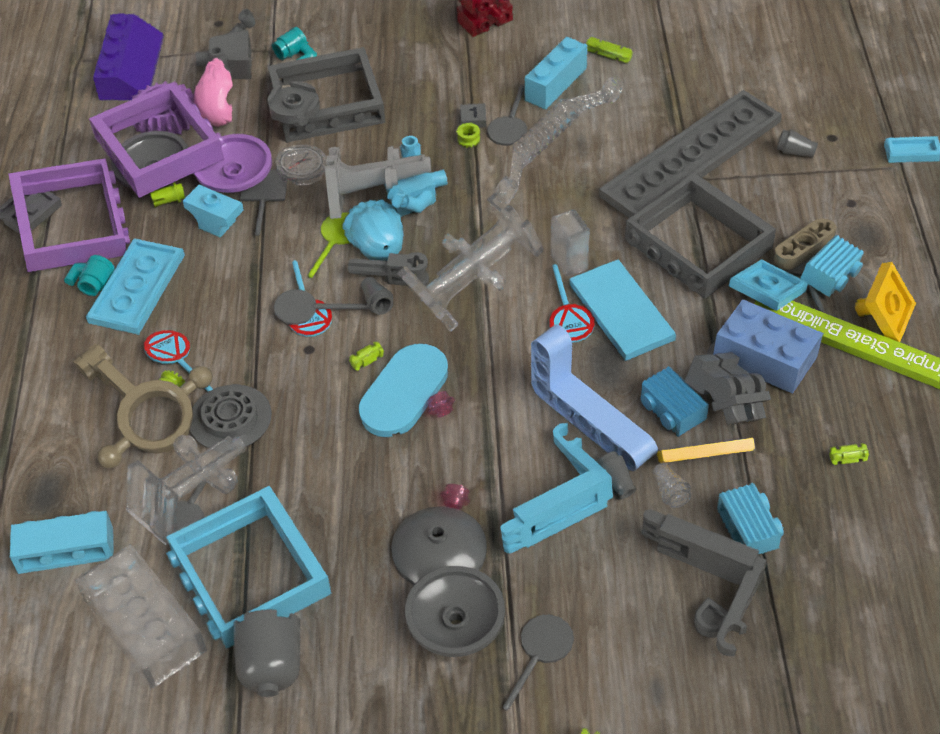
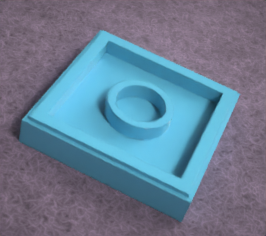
(768, 284)

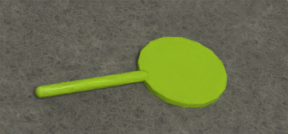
(334, 234)

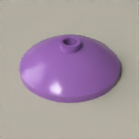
(244, 165)

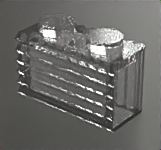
(570, 242)

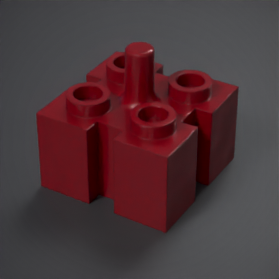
(479, 15)

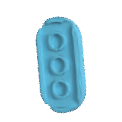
(403, 390)

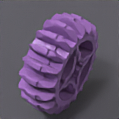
(169, 120)

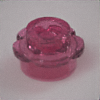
(440, 404)
(455, 496)

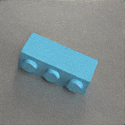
(556, 72)
(61, 542)

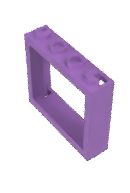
(170, 168)
(63, 178)

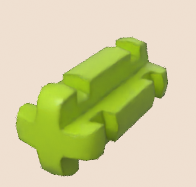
(366, 356)
(849, 454)

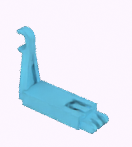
(562, 504)

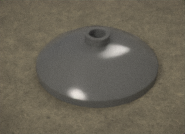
(149, 148)
(419, 552)
(455, 595)

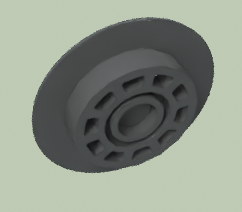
(228, 409)

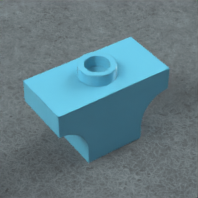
(212, 210)

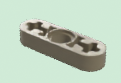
(801, 253)

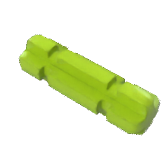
(609, 50)

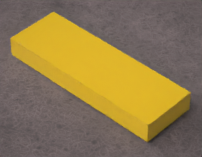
(705, 450)

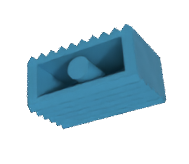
(673, 401)

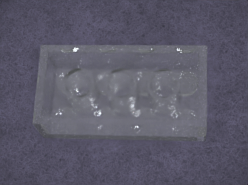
(141, 615)

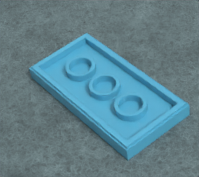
(135, 286)
(622, 309)

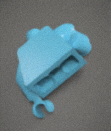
(415, 192)

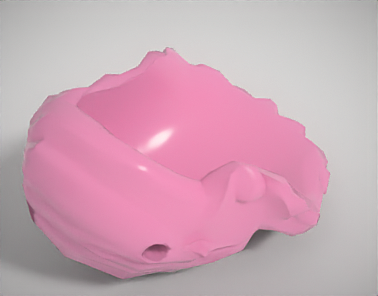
(212, 92)

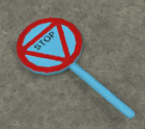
(572, 317)
(319, 322)
(169, 347)

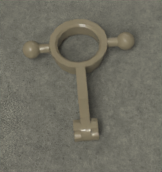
(97, 363)

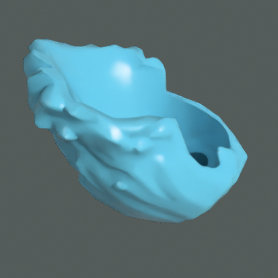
(372, 227)

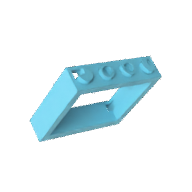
(227, 521)

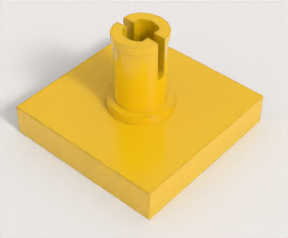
(888, 302)

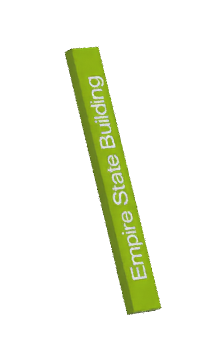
(865, 343)

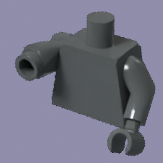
(232, 48)

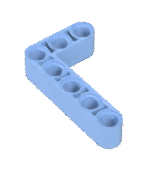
(580, 404)

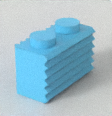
(833, 266)
(749, 518)

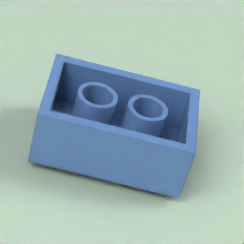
(769, 344)

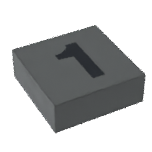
(473, 114)

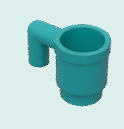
(291, 44)
(91, 275)

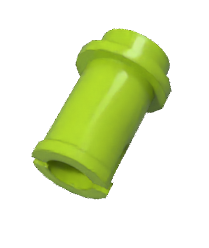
(168, 194)

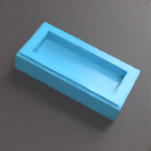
(912, 149)

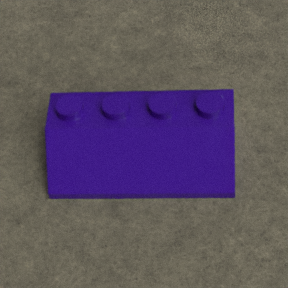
(127, 57)

